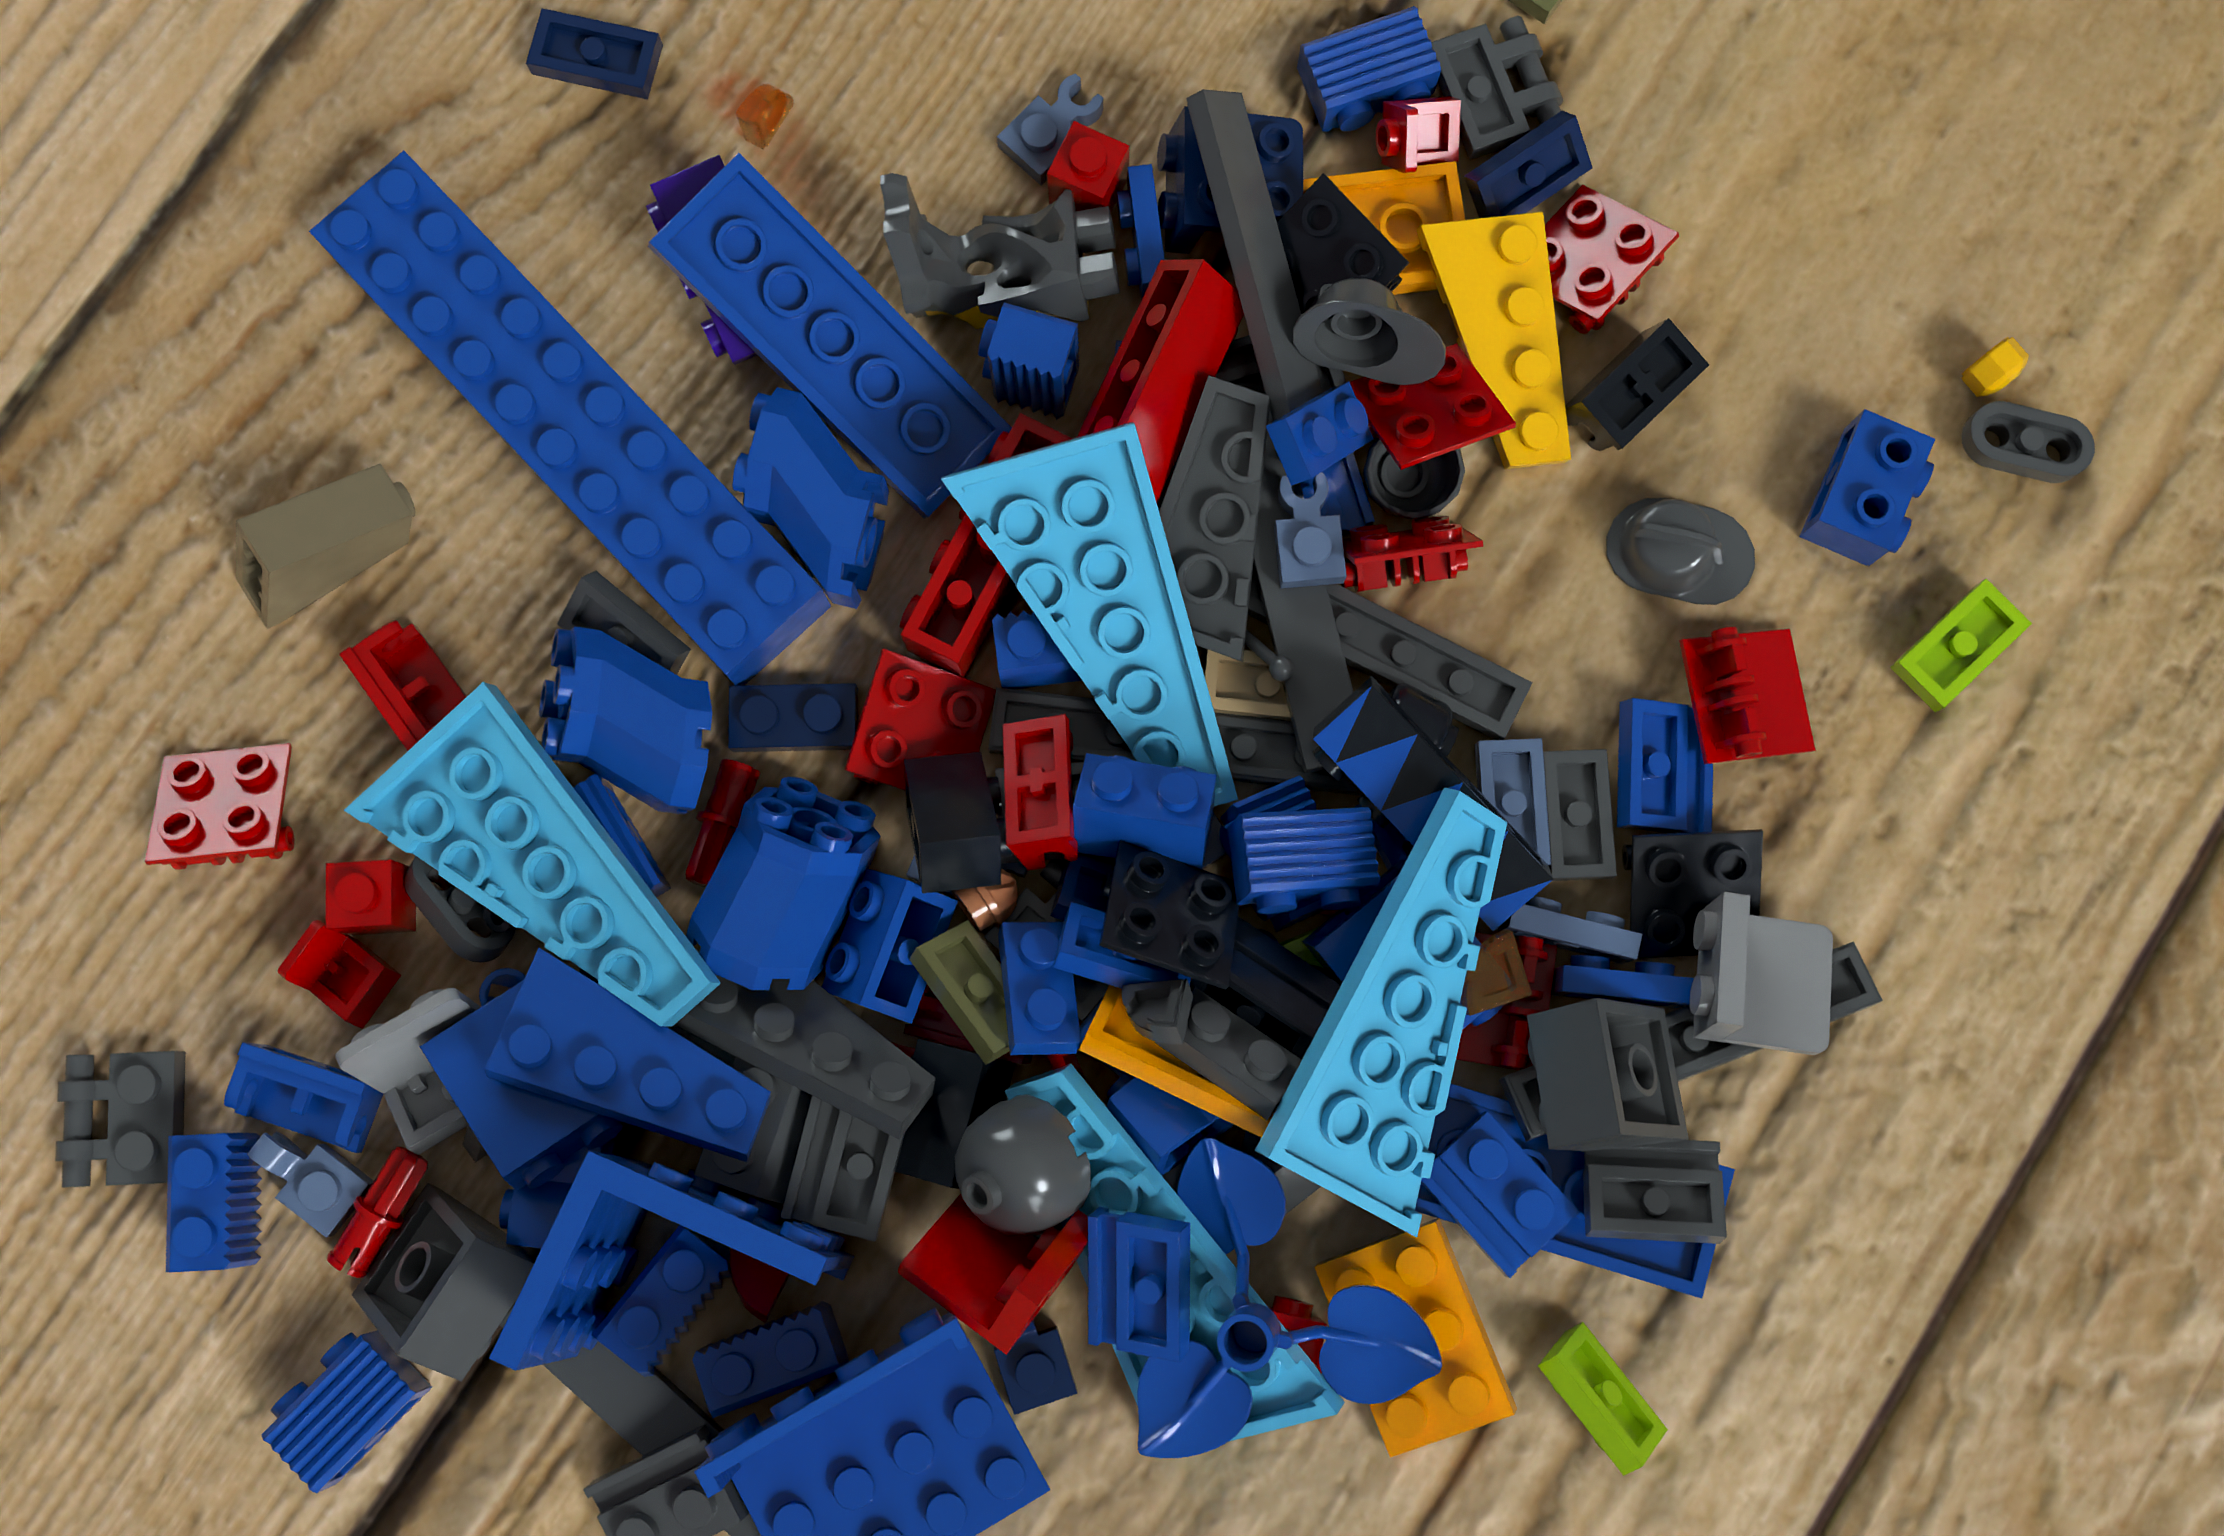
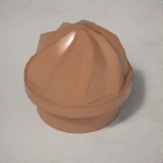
(989, 903)

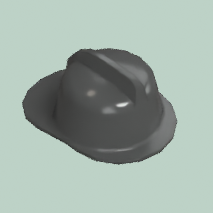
(1368, 334)
(1680, 551)

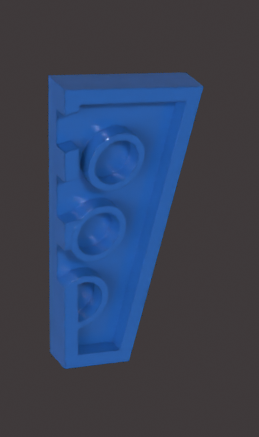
(608, 1058)

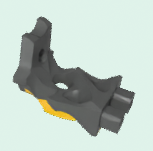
(1033, 255)

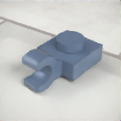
(318, 1184)

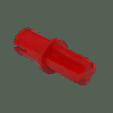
(720, 818)
(378, 1211)

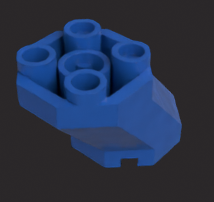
(812, 494)
(626, 719)
(783, 885)

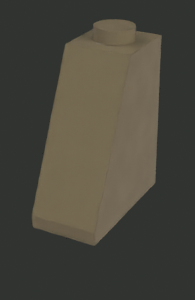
(319, 541)

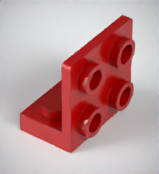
(991, 1277)

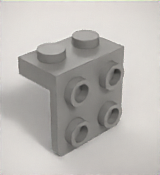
(1761, 979)
(394, 1064)

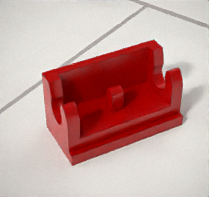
(404, 680)
(1039, 789)

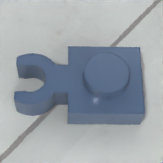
(1041, 128)
(1308, 544)

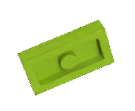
(1960, 645)
(1603, 1398)

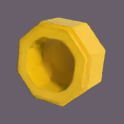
(1996, 368)

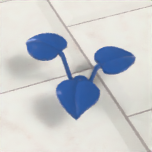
(1372, 1342)

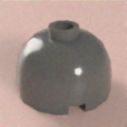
(1021, 1167)

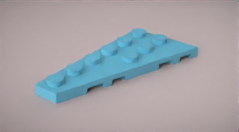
(1097, 571)
(520, 840)
(1391, 1038)
(1123, 1179)

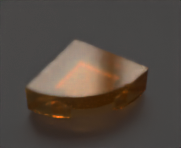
(763, 114)
(1497, 976)

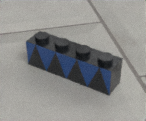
(1403, 779)

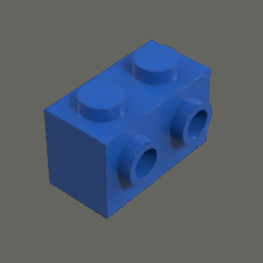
(1869, 489)
(1145, 806)
(879, 937)

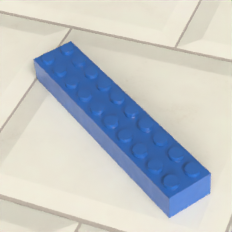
(572, 419)

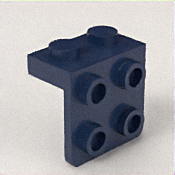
(1188, 205)

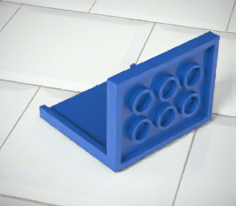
(593, 1250)
(884, 1448)

